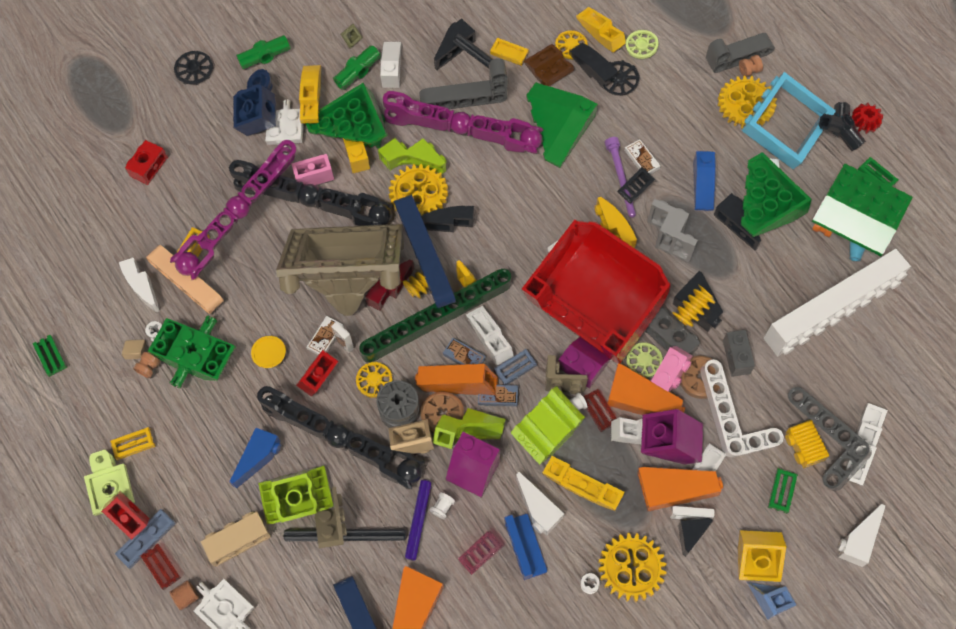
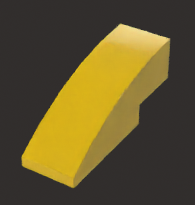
(601, 29)

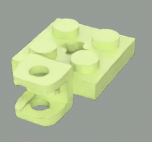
(106, 474)

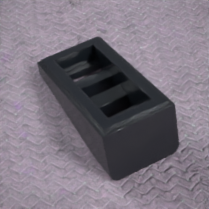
(642, 174)

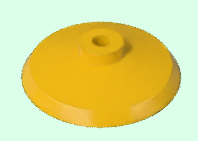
(268, 351)

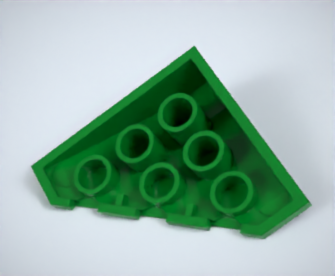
(351, 117)
(562, 118)
(770, 197)

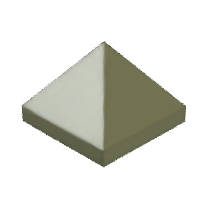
(351, 35)

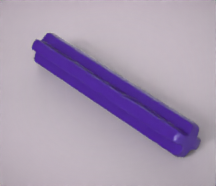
(418, 520)

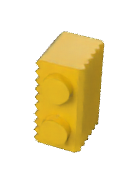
(806, 444)

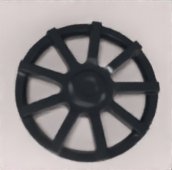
(193, 67)
(622, 77)

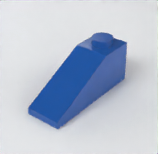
(704, 180)
(257, 454)

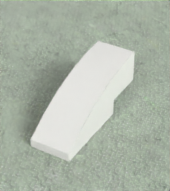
(139, 283)
(490, 335)
(626, 430)

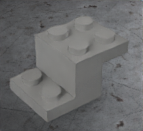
(672, 225)

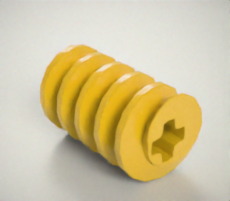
(416, 285)
(694, 307)

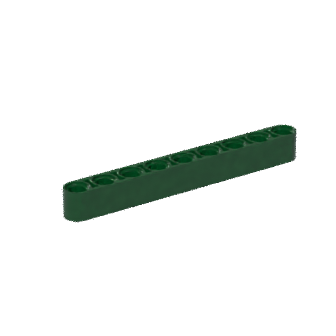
(430, 322)

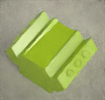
(548, 425)
(295, 495)

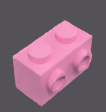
(313, 170)
(672, 368)

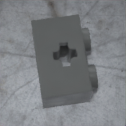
(738, 353)

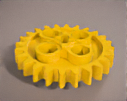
(744, 100)
(419, 190)
(650, 566)

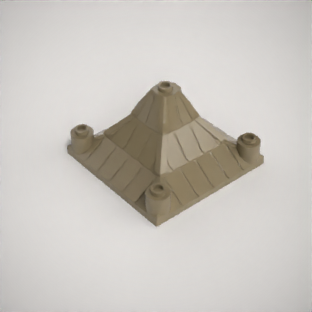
(342, 262)

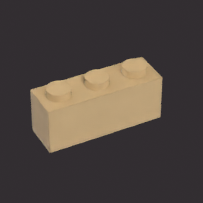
(235, 538)

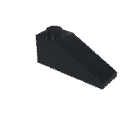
(448, 48)
(730, 214)

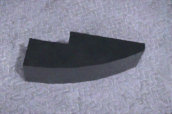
(593, 64)
(449, 217)

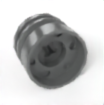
(408, 408)

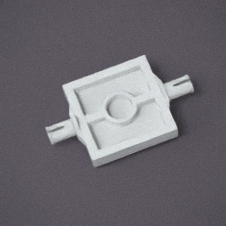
(287, 126)
(223, 607)

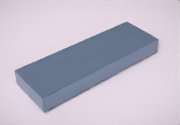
(156, 528)

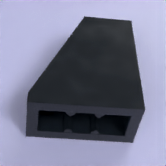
(712, 316)

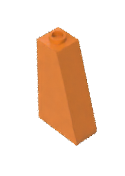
(457, 379)
(640, 395)
(676, 486)
(415, 599)

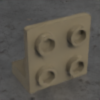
(566, 383)
(329, 525)

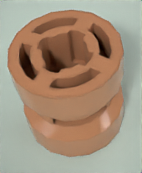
(751, 65)
(146, 365)

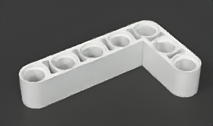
(730, 417)

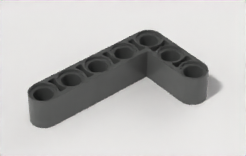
(471, 93)
(835, 433)

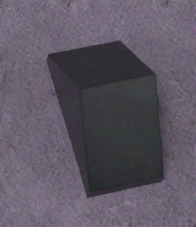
(691, 531)

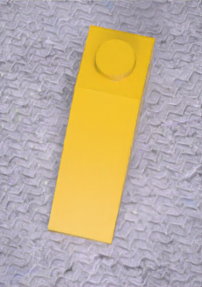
(357, 155)

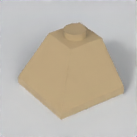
(411, 437)

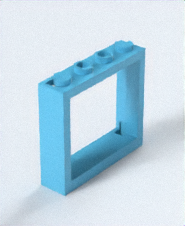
(770, 142)

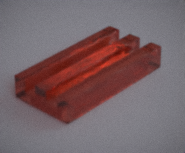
(607, 424)
(151, 553)

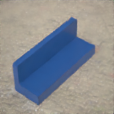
(525, 546)

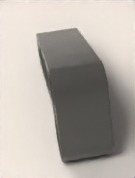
(728, 56)

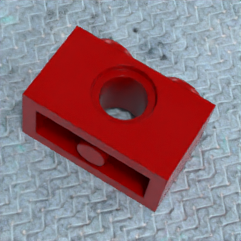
(154, 157)
(317, 373)
(125, 515)

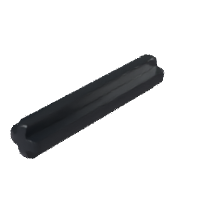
(473, 50)

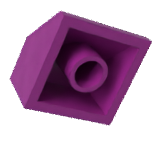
(583, 359)

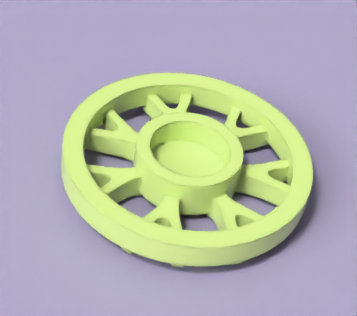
(642, 44)
(644, 359)

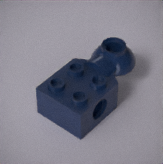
(255, 106)

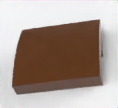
(549, 65)

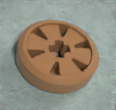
(691, 384)
(441, 401)

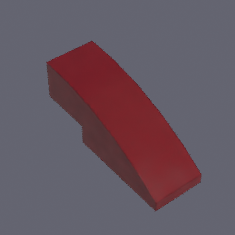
(378, 294)

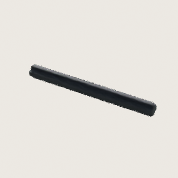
(352, 535)

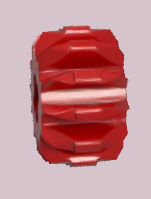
(867, 117)

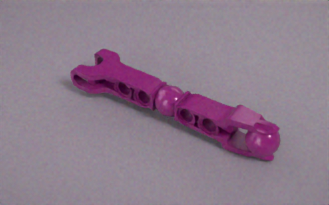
(413, 112)
(236, 208)

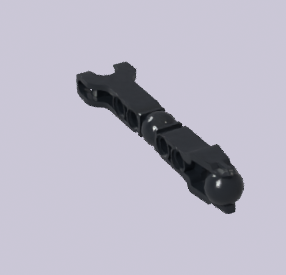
(312, 195)
(339, 436)

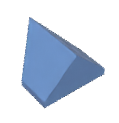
(772, 599)

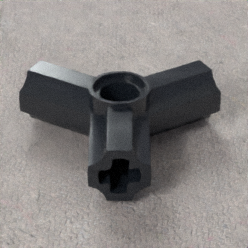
(842, 125)

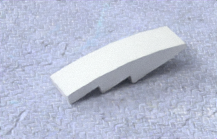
(869, 430)

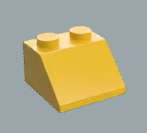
(761, 555)

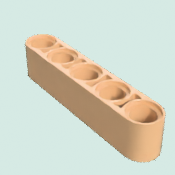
(195, 289)

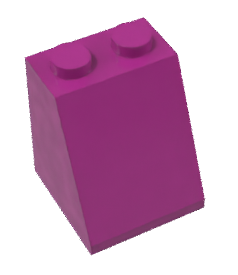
(672, 437)
(472, 464)

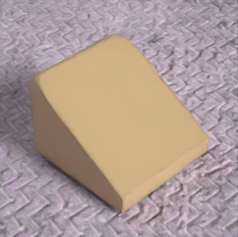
(133, 349)

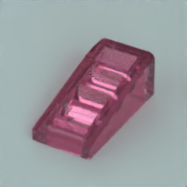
(482, 541)

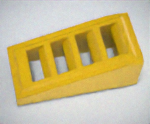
(464, 275)

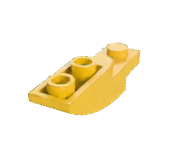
(309, 94)
(614, 221)

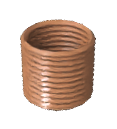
(184, 595)

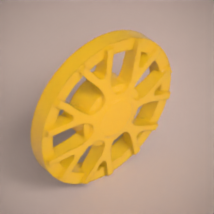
(570, 43)
(373, 379)

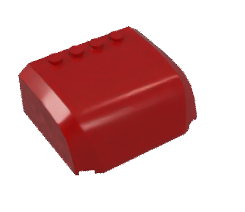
(599, 288)

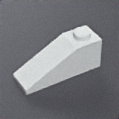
(391, 65)
(540, 509)
(859, 543)

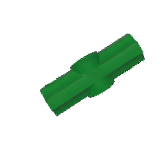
(263, 52)
(357, 67)

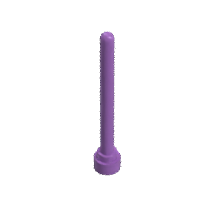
(613, 144)

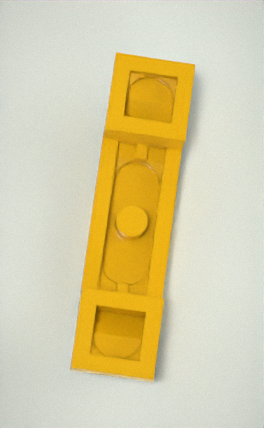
(583, 485)

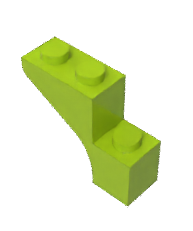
(396, 154)
(473, 423)

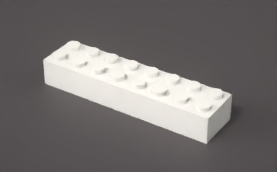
(836, 302)

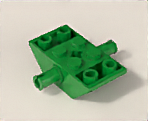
(177, 346)

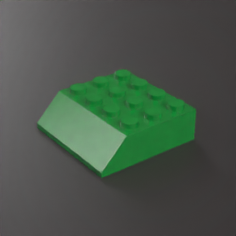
(862, 209)

